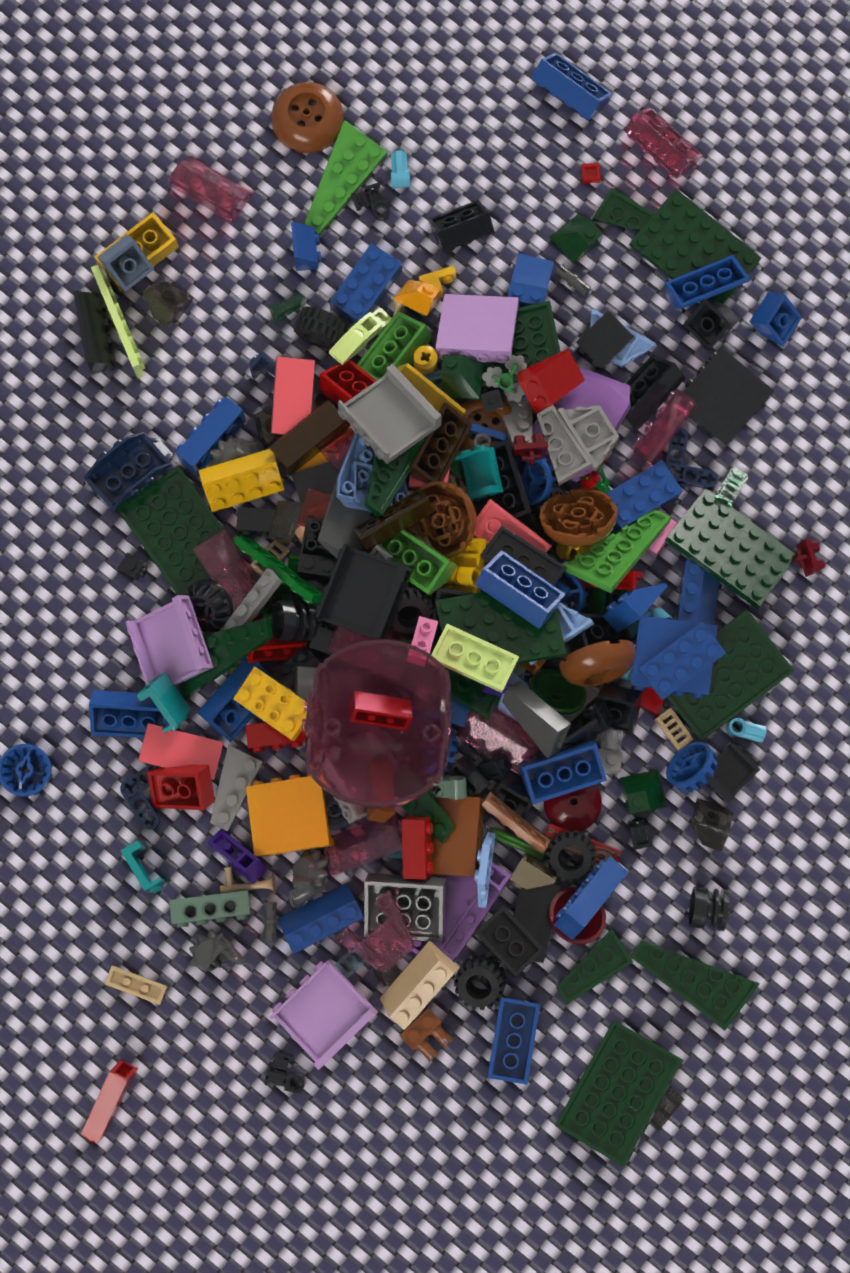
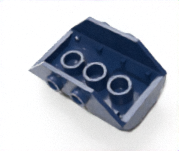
(127, 468)

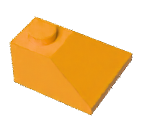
(419, 296)

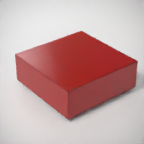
(590, 173)

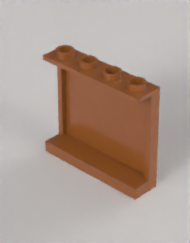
(461, 849)

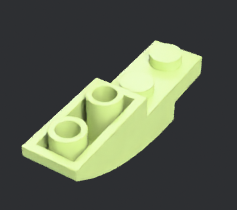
(359, 335)

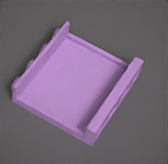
(477, 327)
(170, 642)
(323, 1012)

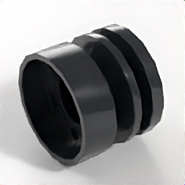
(293, 620)
(713, 908)

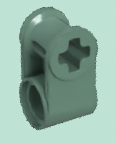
(451, 787)

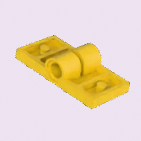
(468, 567)
(272, 703)

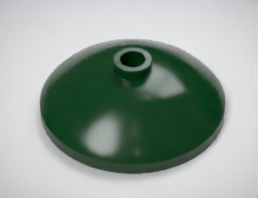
(558, 692)

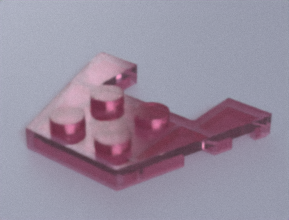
(384, 945)

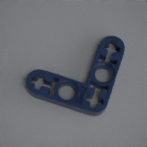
(678, 465)
(138, 795)

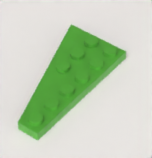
(346, 171)
(617, 554)

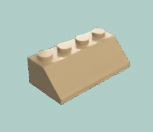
(417, 985)

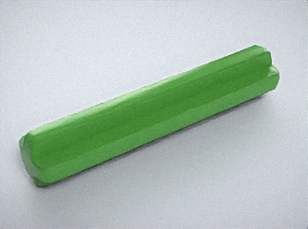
(516, 842)

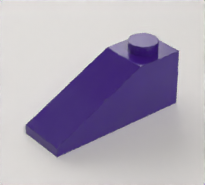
(237, 856)

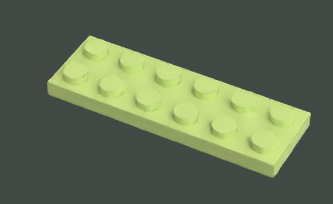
(119, 321)

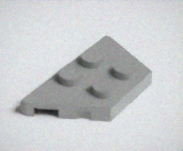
(591, 431)

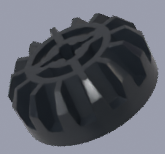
(213, 601)

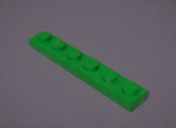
(287, 576)

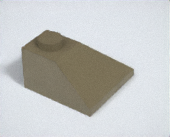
(531, 874)

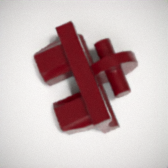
(529, 451)
(806, 557)

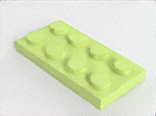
(474, 658)

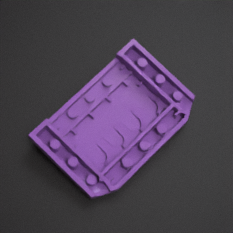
(595, 391)
(462, 910)

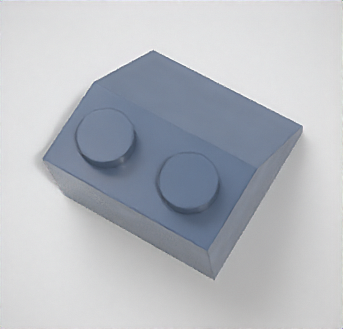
(126, 262)

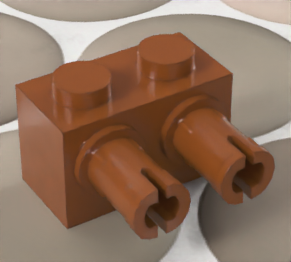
(425, 1024)

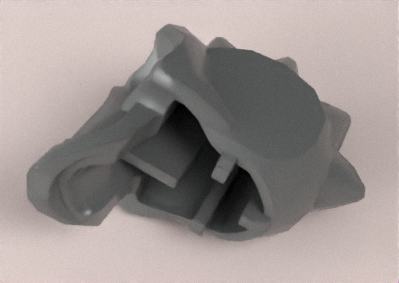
(233, 449)
(308, 877)
(214, 951)

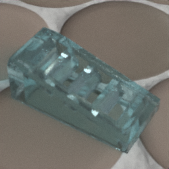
(352, 969)

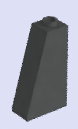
(537, 718)

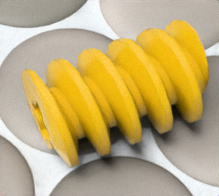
(425, 360)

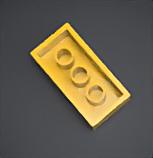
(152, 239)
(241, 480)

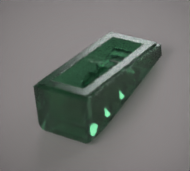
(284, 308)
(724, 498)

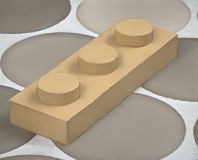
(136, 985)

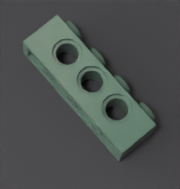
(179, 907)

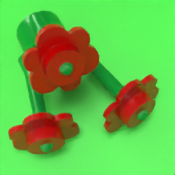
(593, 482)

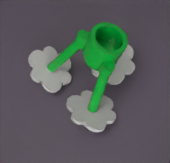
(505, 381)

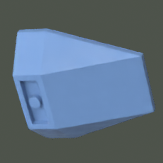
(355, 476)

